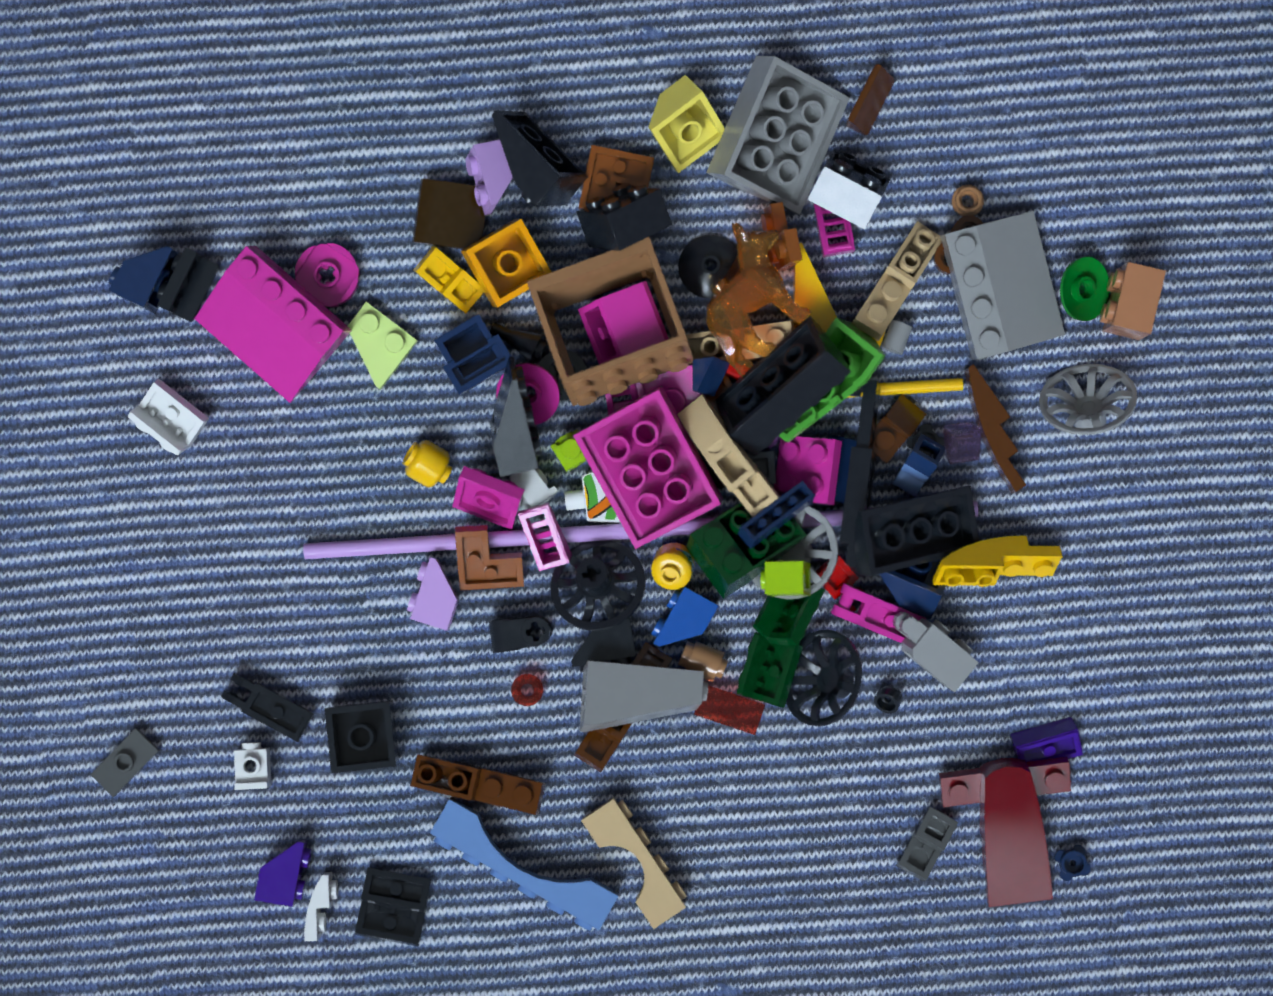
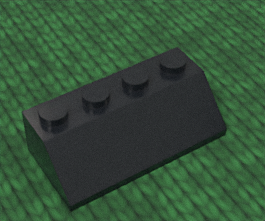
(782, 387)

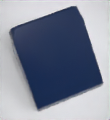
(708, 375)

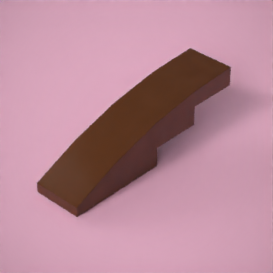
(988, 416)
(600, 744)

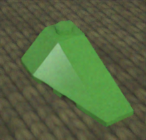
(862, 357)

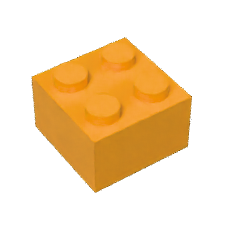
(505, 262)

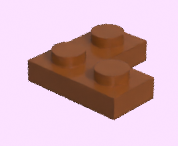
(611, 168)
(787, 248)
(481, 569)

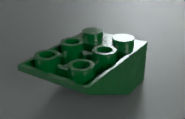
(726, 556)

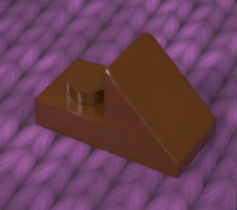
(896, 427)

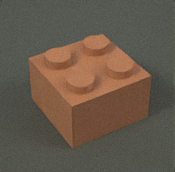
(1132, 300)

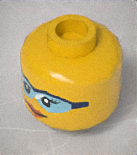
(672, 566)

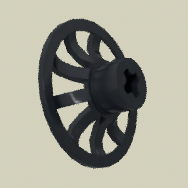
(596, 581)
(829, 681)

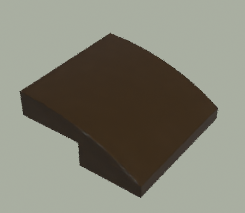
(447, 215)

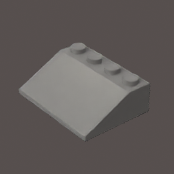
(778, 133)
(1002, 285)

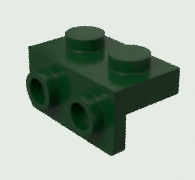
(786, 620)
(768, 671)

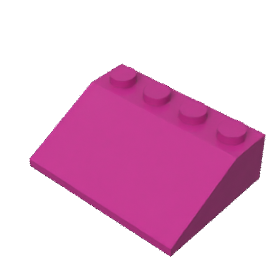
(271, 322)
(648, 467)

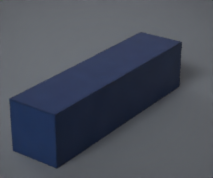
(776, 514)

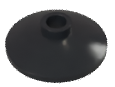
(692, 260)

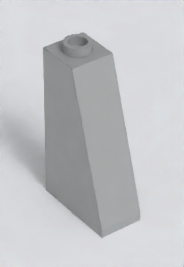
(634, 693)

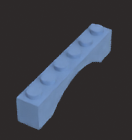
(582, 898)

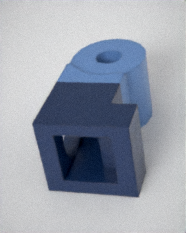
(918, 465)

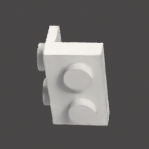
(168, 418)

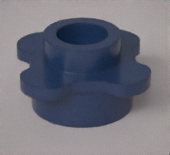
(1081, 866)

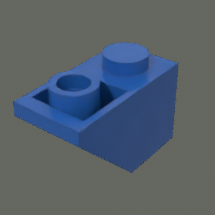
(687, 618)

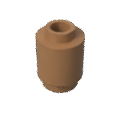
(703, 658)

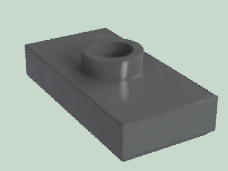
(125, 762)

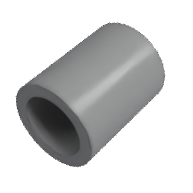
(896, 337)

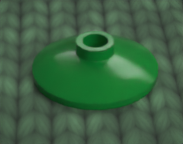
(1084, 288)

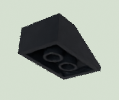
(536, 161)

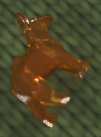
(747, 291)

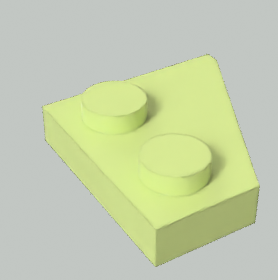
(380, 343)

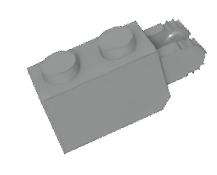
(934, 650)

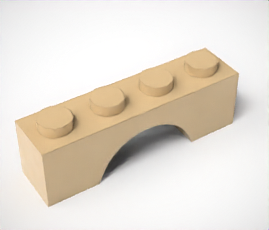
(611, 827)

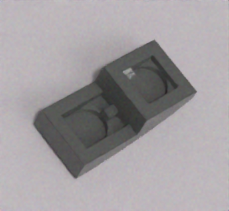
(926, 844)

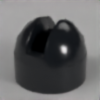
(888, 706)

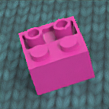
(623, 323)

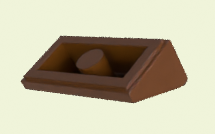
(870, 100)

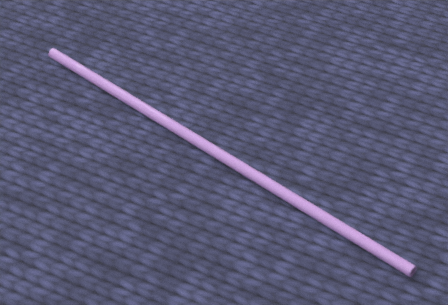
(511, 538)

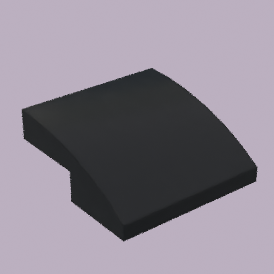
(393, 907)

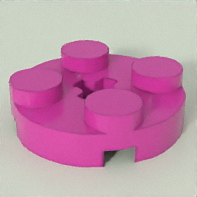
(323, 257)

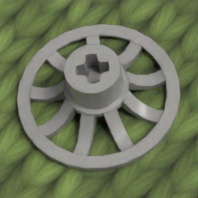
(1088, 408)
(804, 552)

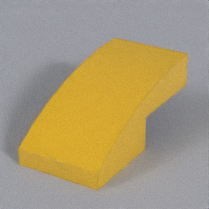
(449, 279)

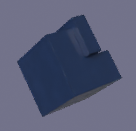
(472, 354)

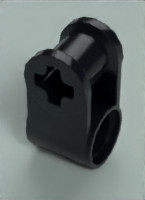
(513, 633)

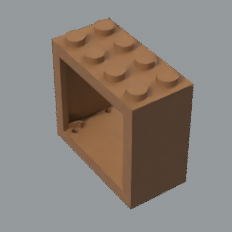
(594, 278)

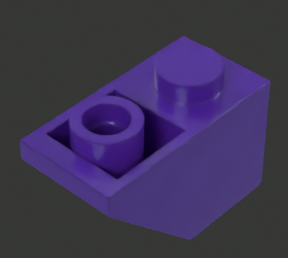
(280, 878)

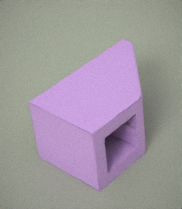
(490, 172)
(436, 597)

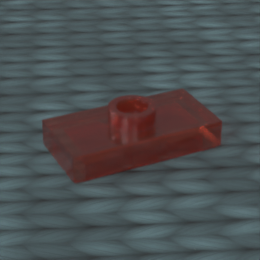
(731, 710)

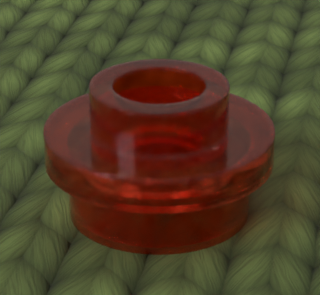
(518, 695)

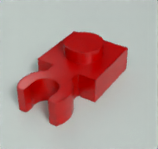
(841, 574)

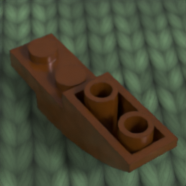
(478, 784)

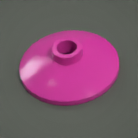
(547, 391)

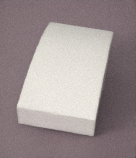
(322, 897)

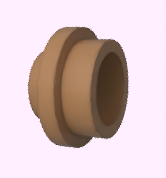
(974, 193)

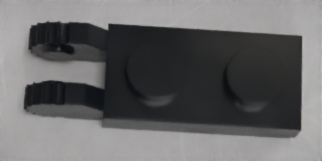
(270, 708)

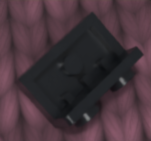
(187, 284)

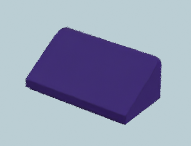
(1048, 741)

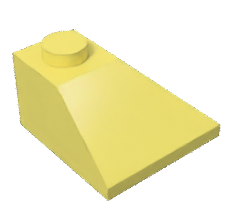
(685, 123)

